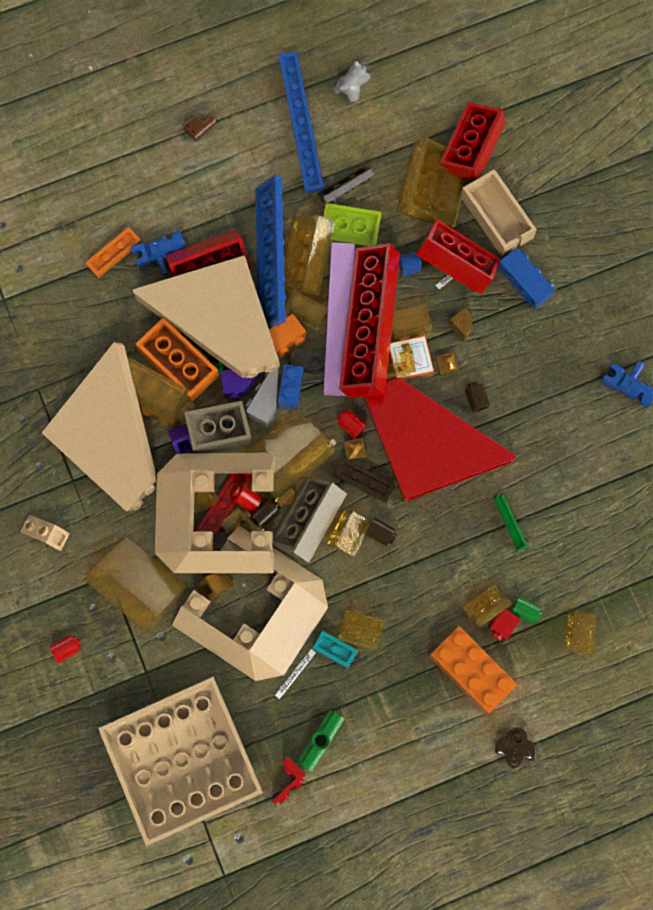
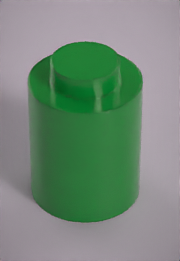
(526, 610)

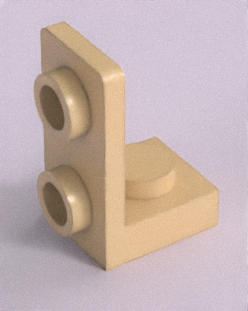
(45, 532)

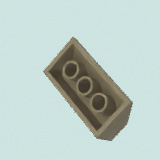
(308, 518)

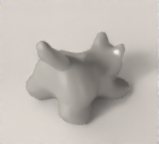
(352, 81)

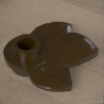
(516, 750)

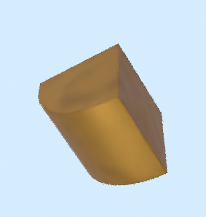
(461, 324)
(215, 585)

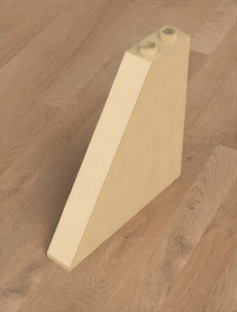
(218, 313)
(105, 431)

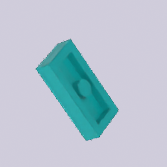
(335, 649)

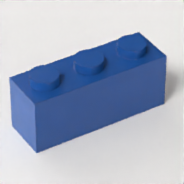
(526, 278)

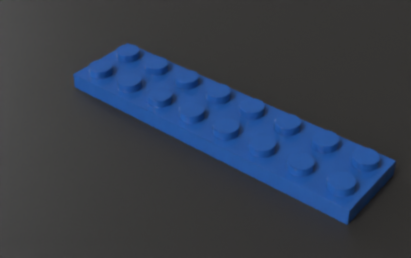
(270, 250)

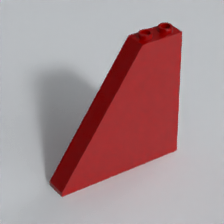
(428, 443)

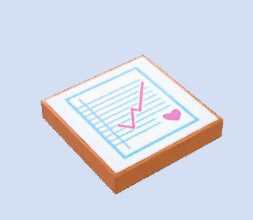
(421, 355)

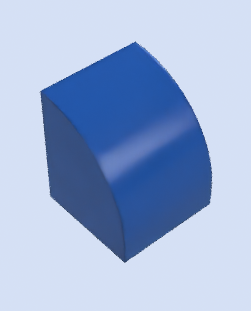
(409, 264)

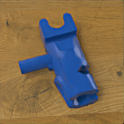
(157, 250)
(629, 384)

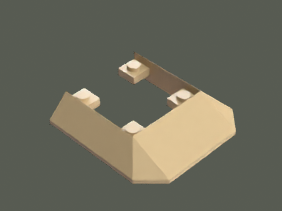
(174, 532)
(277, 646)

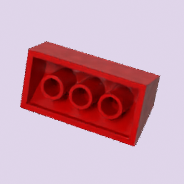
(473, 141)
(207, 253)
(458, 257)

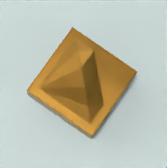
(447, 364)
(355, 449)
(286, 498)

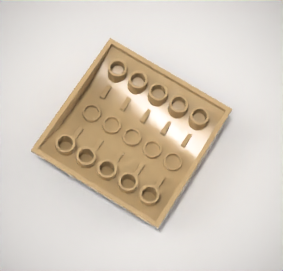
(180, 761)

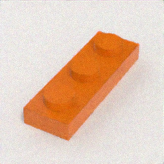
(113, 252)

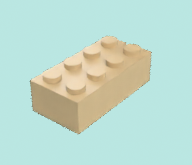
(498, 213)

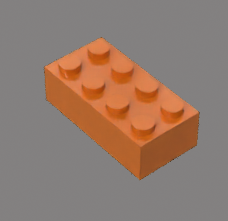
(177, 359)
(473, 670)

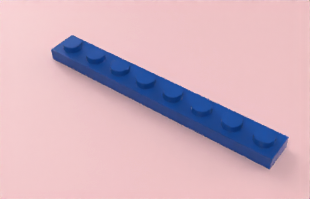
(301, 122)

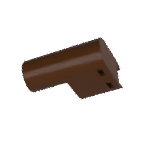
(197, 129)

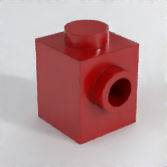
(503, 625)

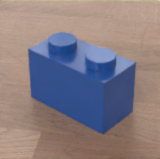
(290, 387)

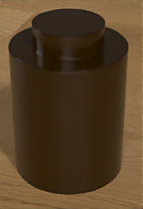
(477, 397)
(266, 512)
(381, 532)

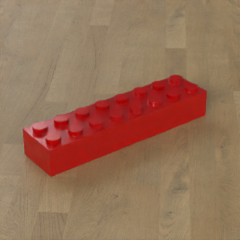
(369, 321)

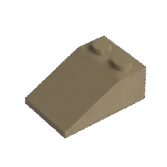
(218, 427)

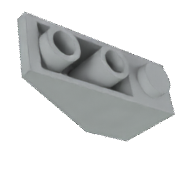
(264, 404)

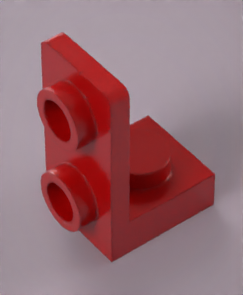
(290, 769)

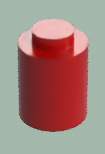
(351, 423)
(245, 497)
(65, 648)

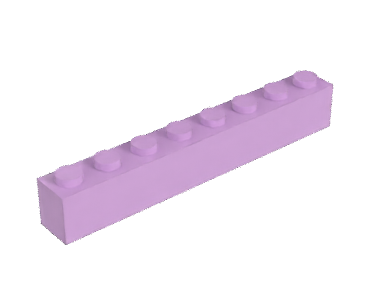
(339, 295)

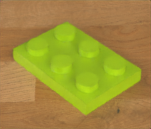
(353, 225)

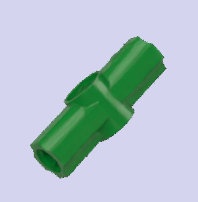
(327, 728)

